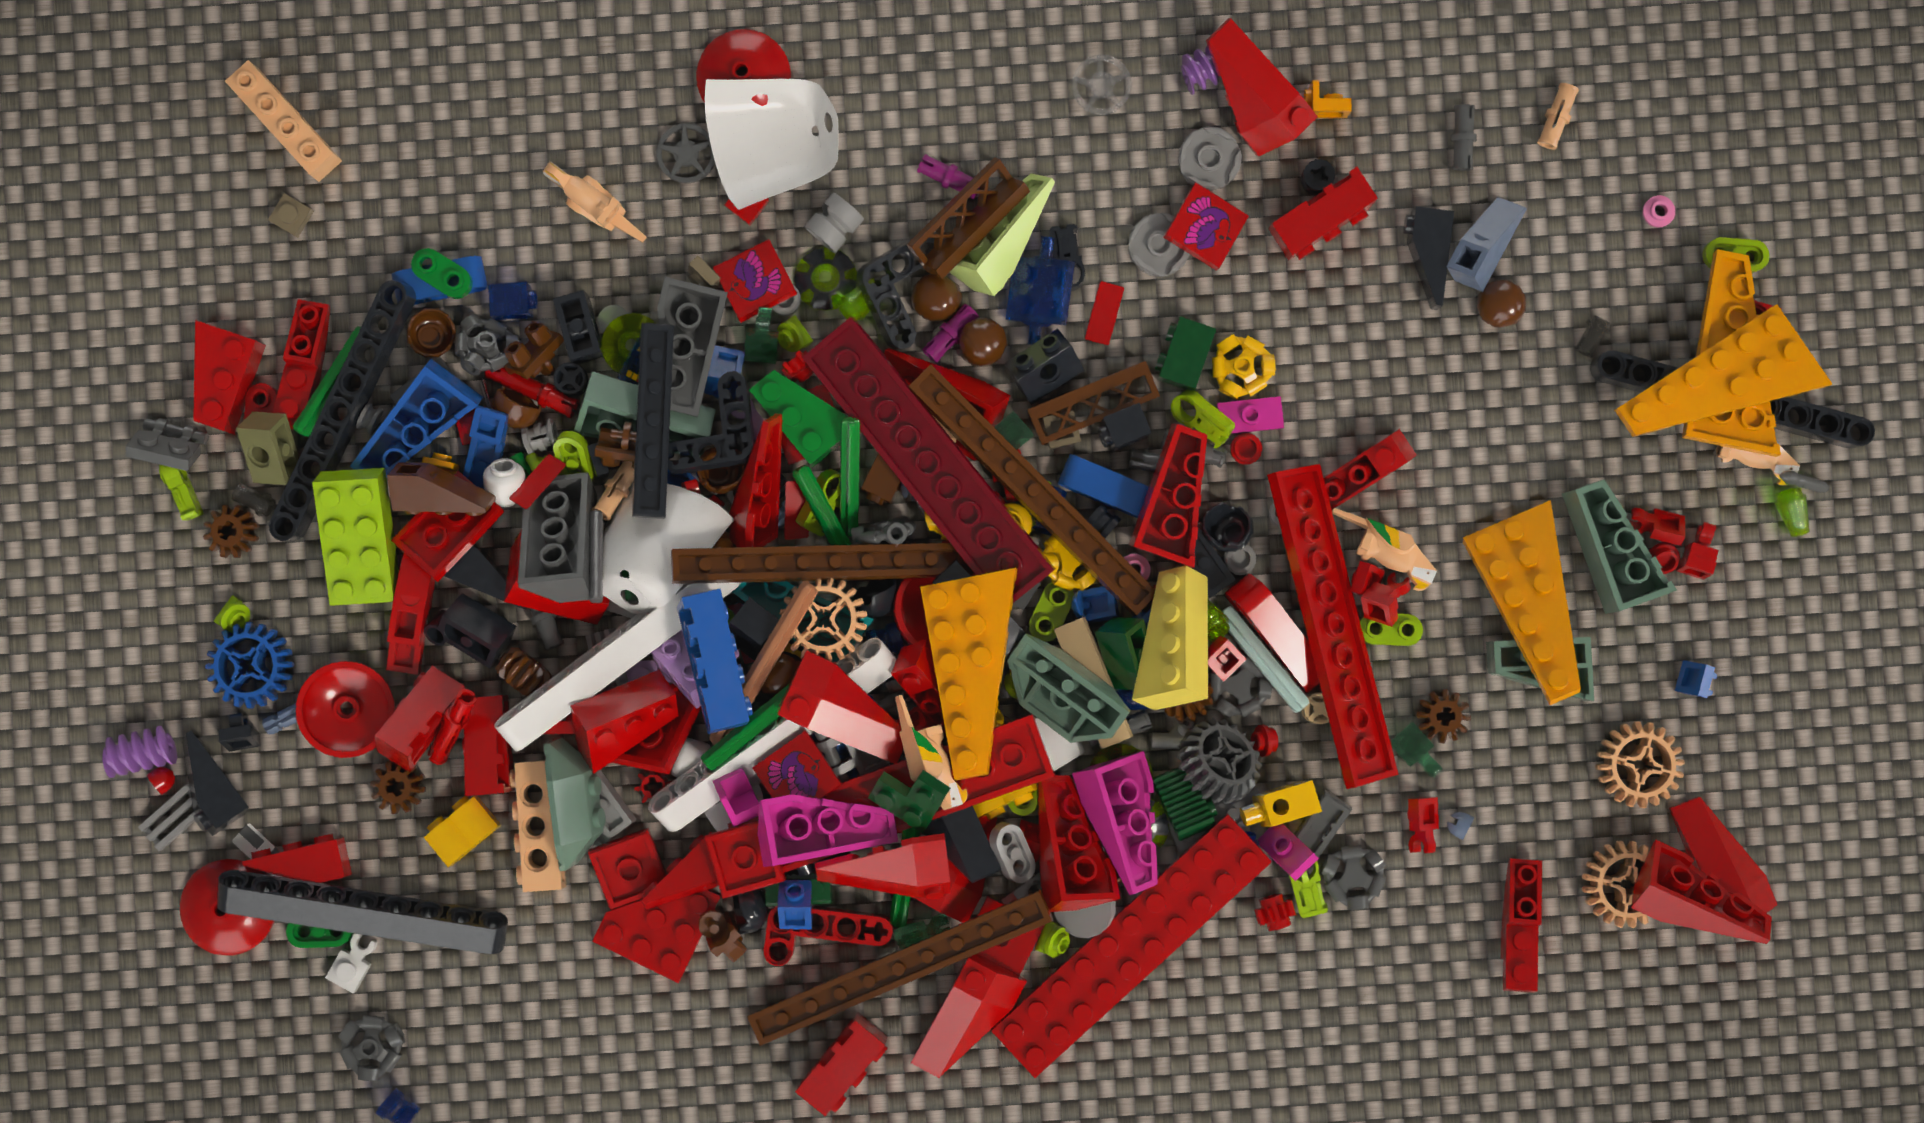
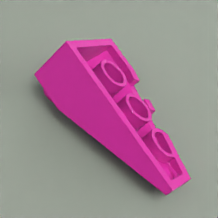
(1119, 808)
(808, 828)

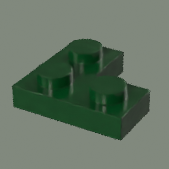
(914, 804)

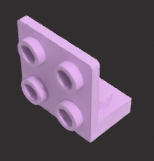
(675, 664)

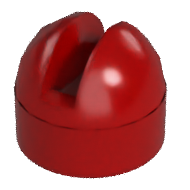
(162, 779)

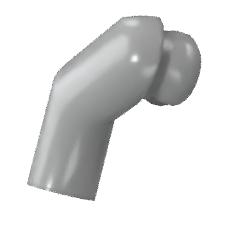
(1172, 739)

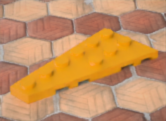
(1726, 309)
(1742, 370)
(1527, 584)
(968, 648)

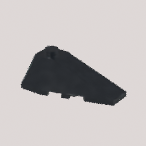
(966, 844)

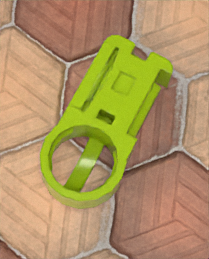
(1207, 417)
(182, 492)
(806, 516)
(1309, 893)

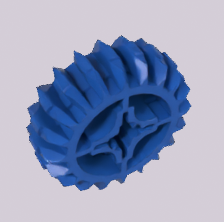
(241, 675)

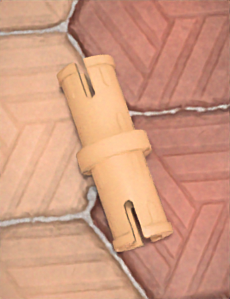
(1565, 96)
(616, 490)

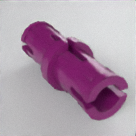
(945, 174)
(949, 333)

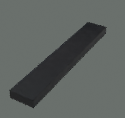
(653, 421)

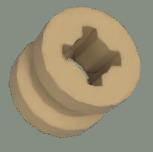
(1318, 709)

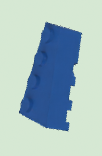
(422, 413)
(713, 661)

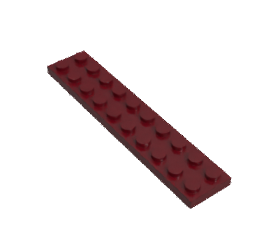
(925, 457)

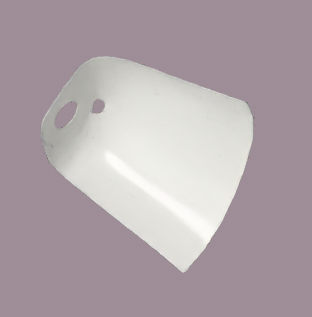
(773, 145)
(646, 544)

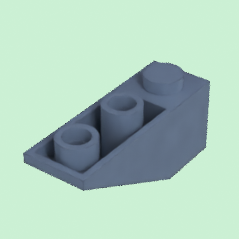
(1485, 244)

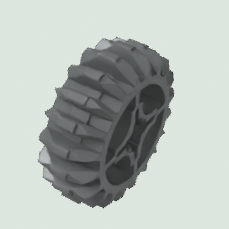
(1223, 755)

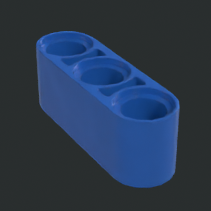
(427, 293)
(1103, 485)

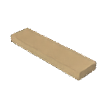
(1079, 643)

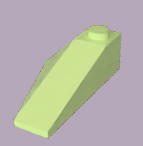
(998, 253)

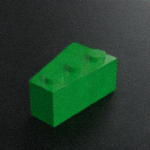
(806, 419)

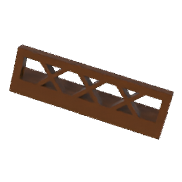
(974, 226)
(1087, 391)

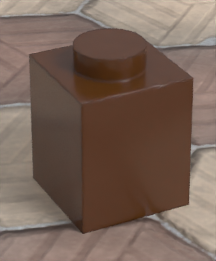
(881, 483)

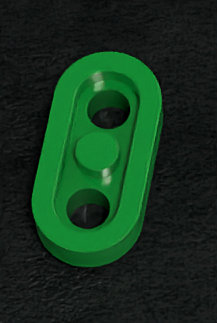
(441, 272)
(317, 938)

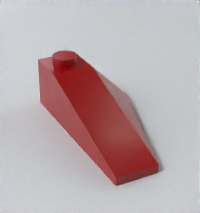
(1261, 98)
(836, 707)
(1072, 861)
(971, 1008)

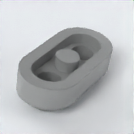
(1012, 849)

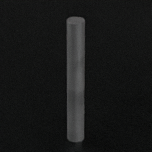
(596, 556)

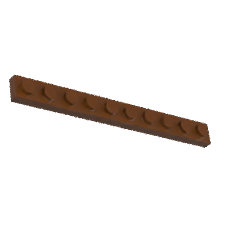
(1032, 490)
(812, 563)
(900, 967)

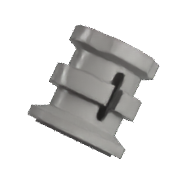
(529, 435)

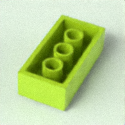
(356, 535)

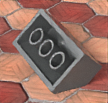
(557, 540)

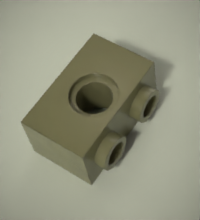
(268, 447)

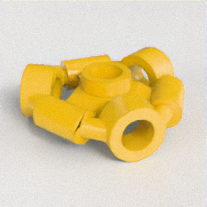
(1242, 366)
(1066, 564)

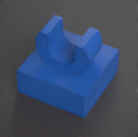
(1695, 679)

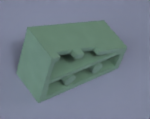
(1508, 662)

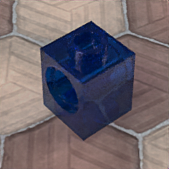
(512, 301)

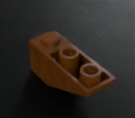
(430, 489)

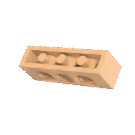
(283, 121)
(526, 841)

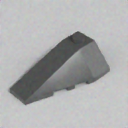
(696, 321)

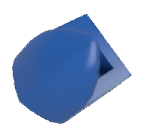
(1095, 605)

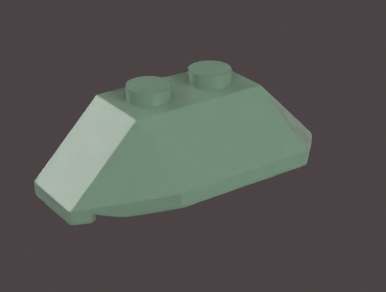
(1064, 692)
(572, 801)

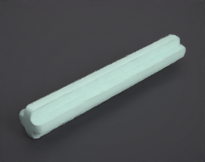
(1265, 661)

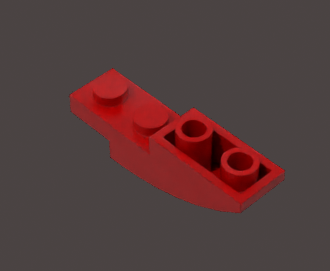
(303, 358)
(409, 618)
(1521, 925)

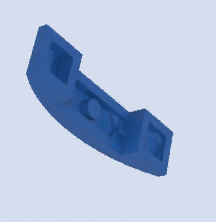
(486, 444)

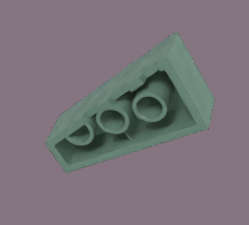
(613, 402)
(1613, 549)

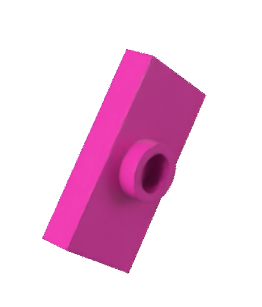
(1254, 414)
(1287, 850)

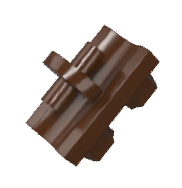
(536, 354)
(616, 445)
(722, 934)

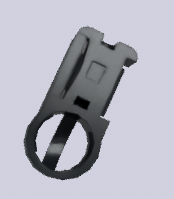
(1066, 248)

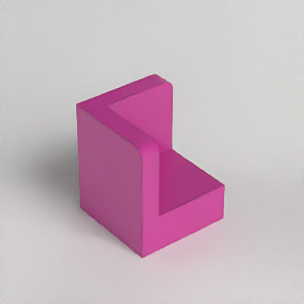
(737, 797)

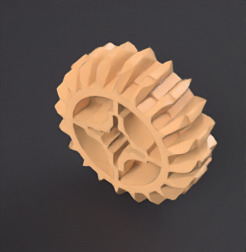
(842, 640)
(1636, 778)
(1622, 896)

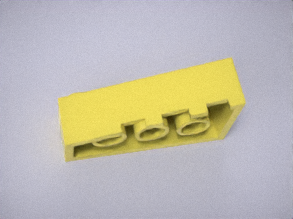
(1176, 642)

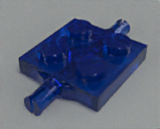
(1040, 291)

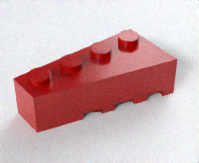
(1173, 499)

